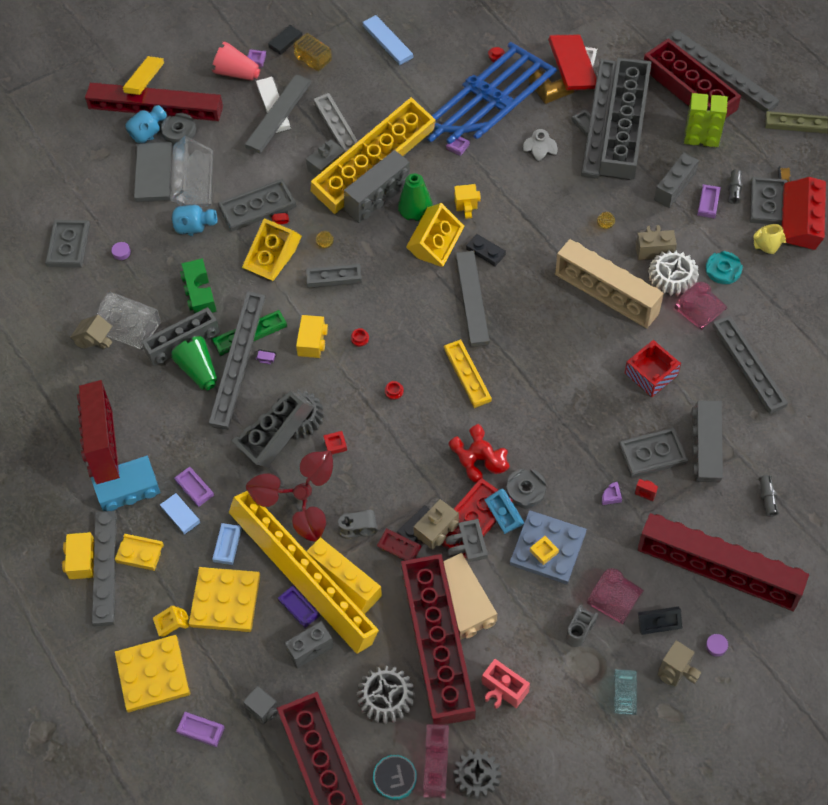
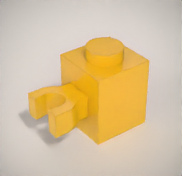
(466, 199)

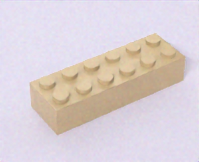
(608, 283)

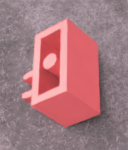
(504, 684)

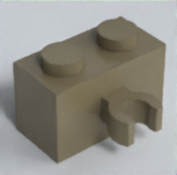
(654, 242)
(92, 333)
(436, 524)
(677, 664)

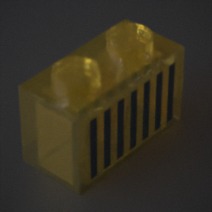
(312, 52)

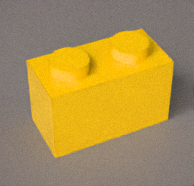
(311, 336)
(79, 556)

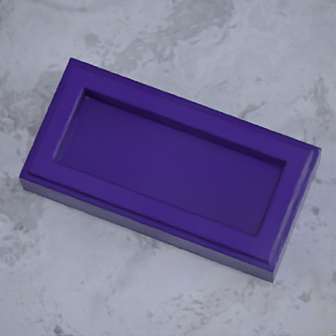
(298, 606)

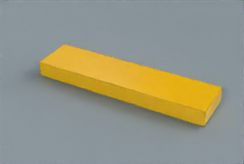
(143, 75)
(467, 373)

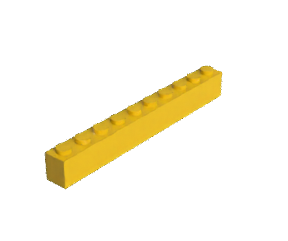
(304, 572)

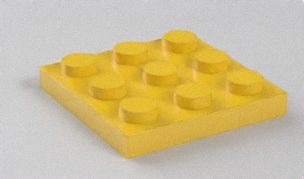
(224, 599)
(152, 673)

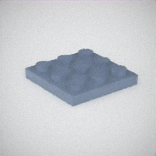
(563, 535)

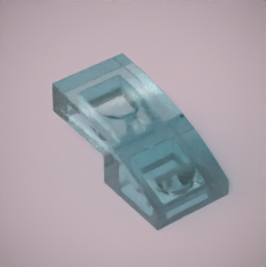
(625, 692)

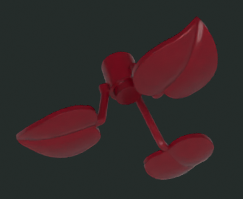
(316, 467)

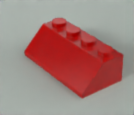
(804, 212)

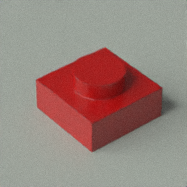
(335, 442)
(646, 489)

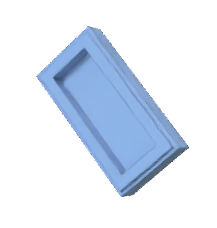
(180, 513)
(227, 544)

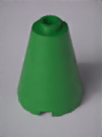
(414, 198)
(196, 362)

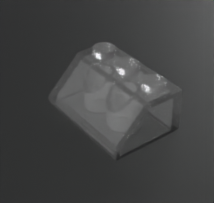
(129, 319)

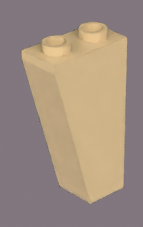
(469, 601)

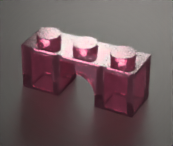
(436, 761)

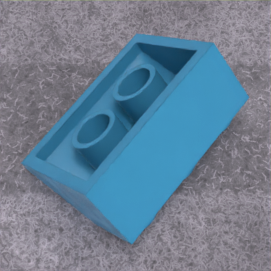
(135, 483)

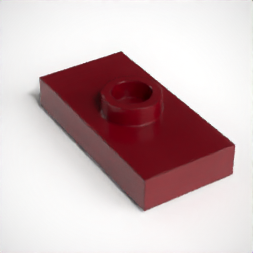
(398, 545)

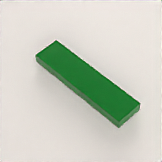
(267, 325)

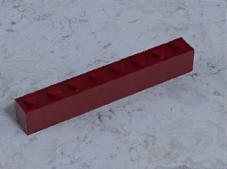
(195, 104)

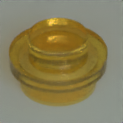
(606, 220)
(324, 239)

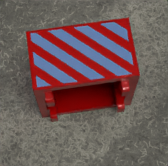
(652, 368)

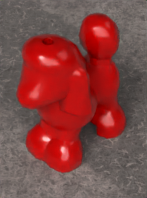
(479, 450)

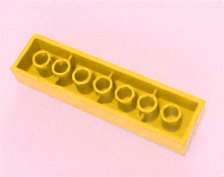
(397, 132)

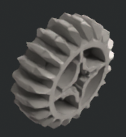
(378, 697)

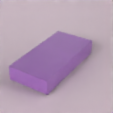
(708, 201)
(194, 486)
(200, 729)

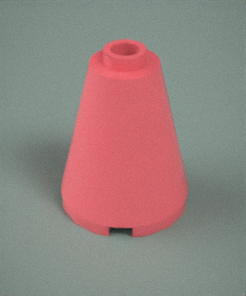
(234, 64)

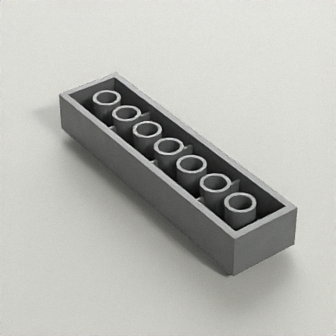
(625, 118)

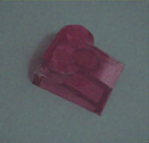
(700, 305)
(614, 595)

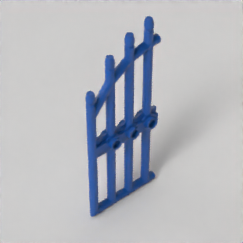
(490, 94)

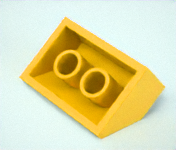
(435, 235)

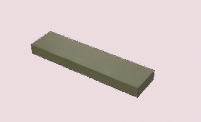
(796, 122)

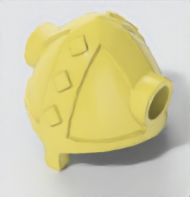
(769, 238)

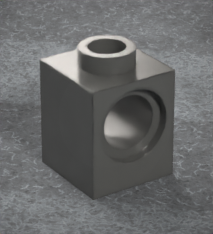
(261, 705)

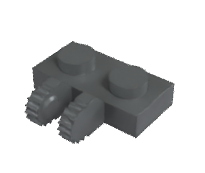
(472, 541)

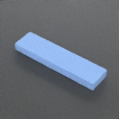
(387, 40)

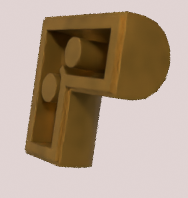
(549, 90)

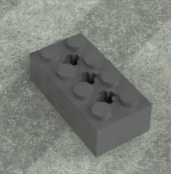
(376, 186)

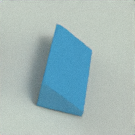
(504, 511)

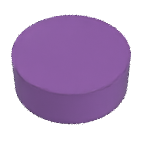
(121, 251)
(717, 645)

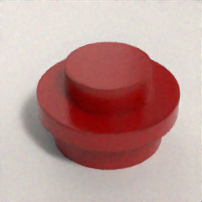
(495, 53)
(359, 337)
(394, 390)

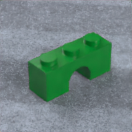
(195, 276)

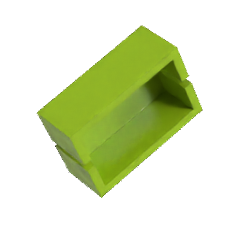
(705, 125)

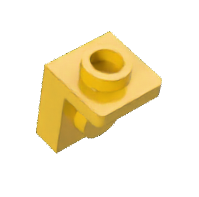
(170, 620)

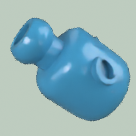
(145, 124)
(192, 219)

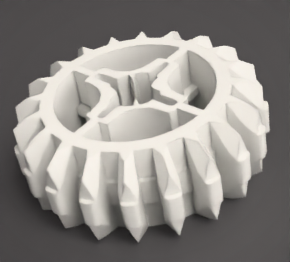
(673, 272)

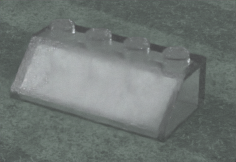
(191, 173)

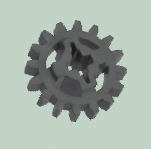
(468, 773)

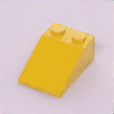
(271, 249)

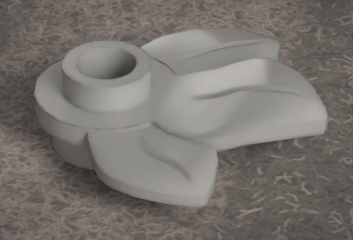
(540, 146)

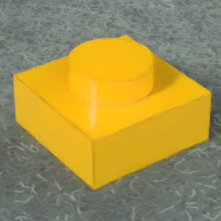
(544, 550)

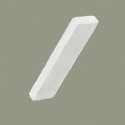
(269, 96)

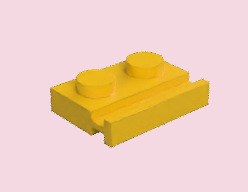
(139, 552)

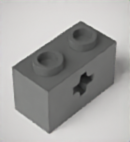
(309, 644)

